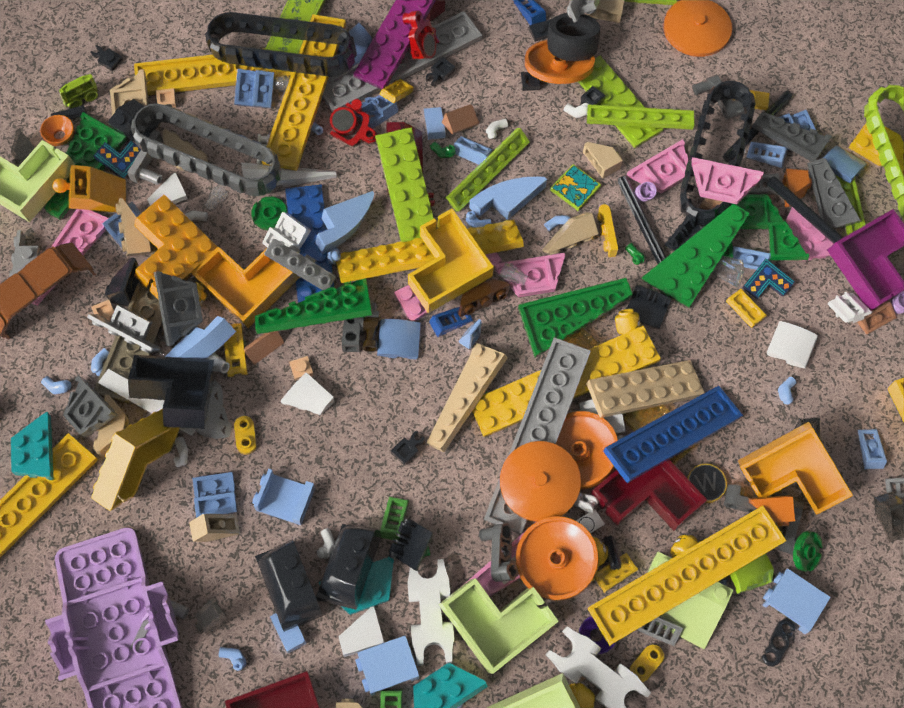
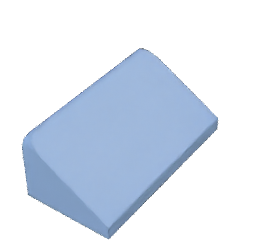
(471, 150)
(750, 258)

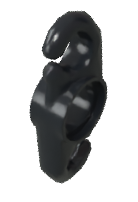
(778, 652)

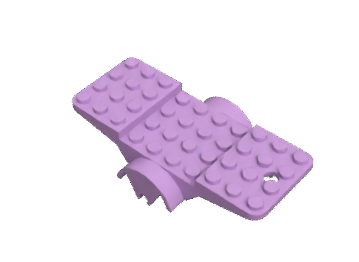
(102, 611)

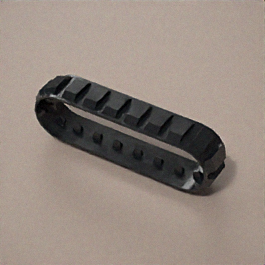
(285, 28)
(723, 90)

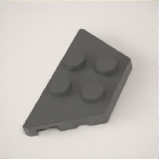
(178, 306)
(87, 409)

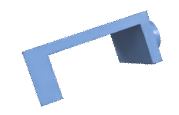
(283, 497)
(796, 599)
(387, 665)

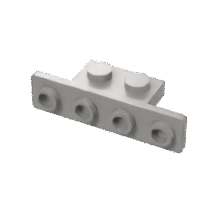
(579, 7)
(22, 254)
(298, 264)
(128, 325)

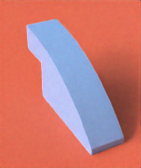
(508, 196)
(343, 221)
(203, 343)

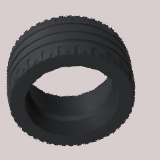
(573, 40)

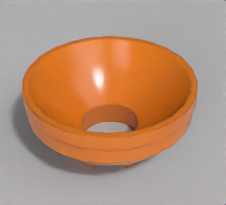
(55, 124)

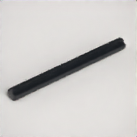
(772, 110)
(804, 210)
(641, 219)

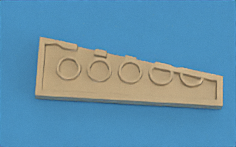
(473, 382)

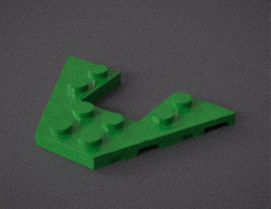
(765, 215)

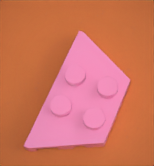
(663, 169)
(724, 181)
(809, 237)
(541, 271)

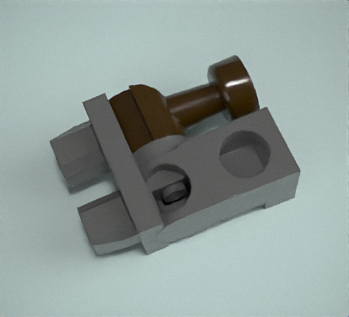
(355, 326)

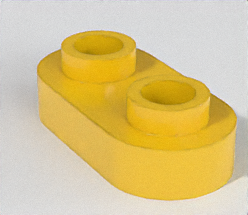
(245, 434)
(646, 662)

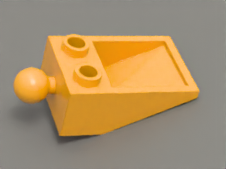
(94, 191)

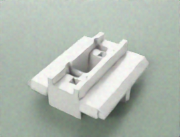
(849, 308)

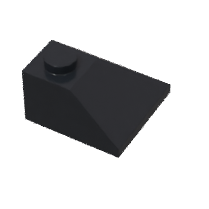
(123, 117)
(123, 284)

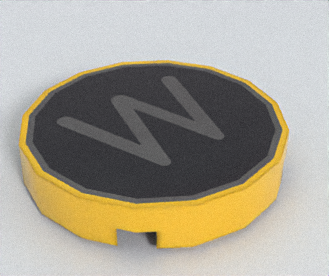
(709, 481)

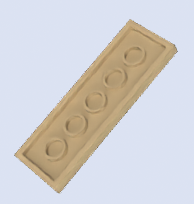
(644, 388)

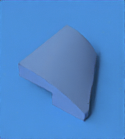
(362, 41)
(380, 108)

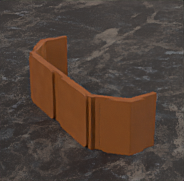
(38, 278)

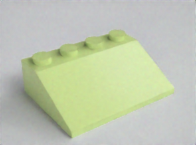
(698, 614)

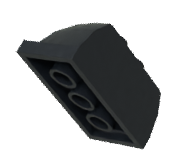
(349, 566)
(288, 586)

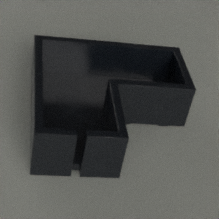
(180, 382)

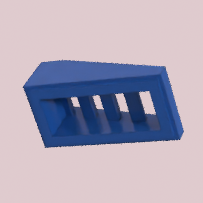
(532, 18)
(440, 326)

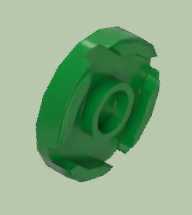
(267, 212)
(806, 551)

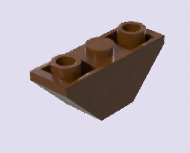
(483, 295)

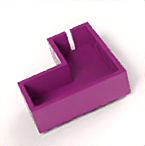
(865, 259)

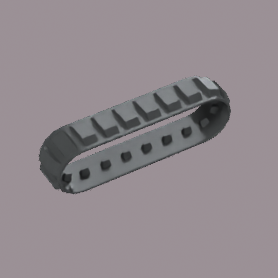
(161, 113)

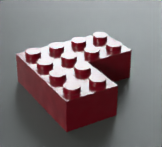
(662, 488)
(287, 693)

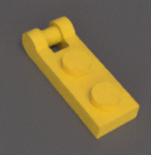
(607, 229)
(235, 352)

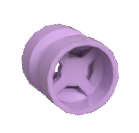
(648, 189)
(898, 307)

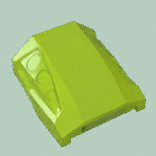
(79, 89)
(753, 575)

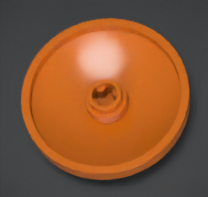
(697, 27)
(554, 70)
(585, 438)
(540, 481)
(557, 558)

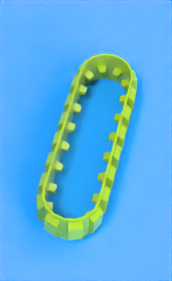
(882, 142)

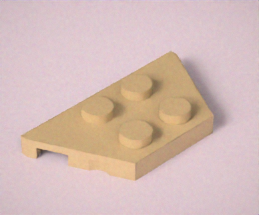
(130, 89)

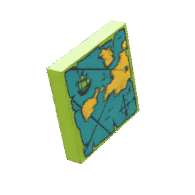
(575, 187)

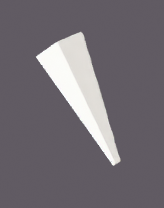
(288, 177)

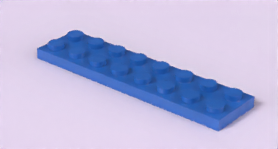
(307, 207)
(672, 434)

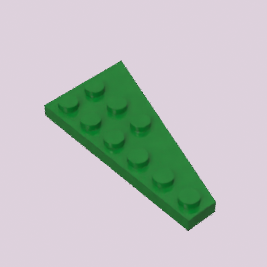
(88, 139)
(691, 264)
(319, 308)
(569, 312)

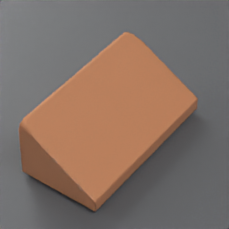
(460, 119)
(880, 316)
(263, 346)

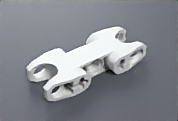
(432, 629)
(583, 662)

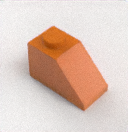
(797, 181)
(778, 507)

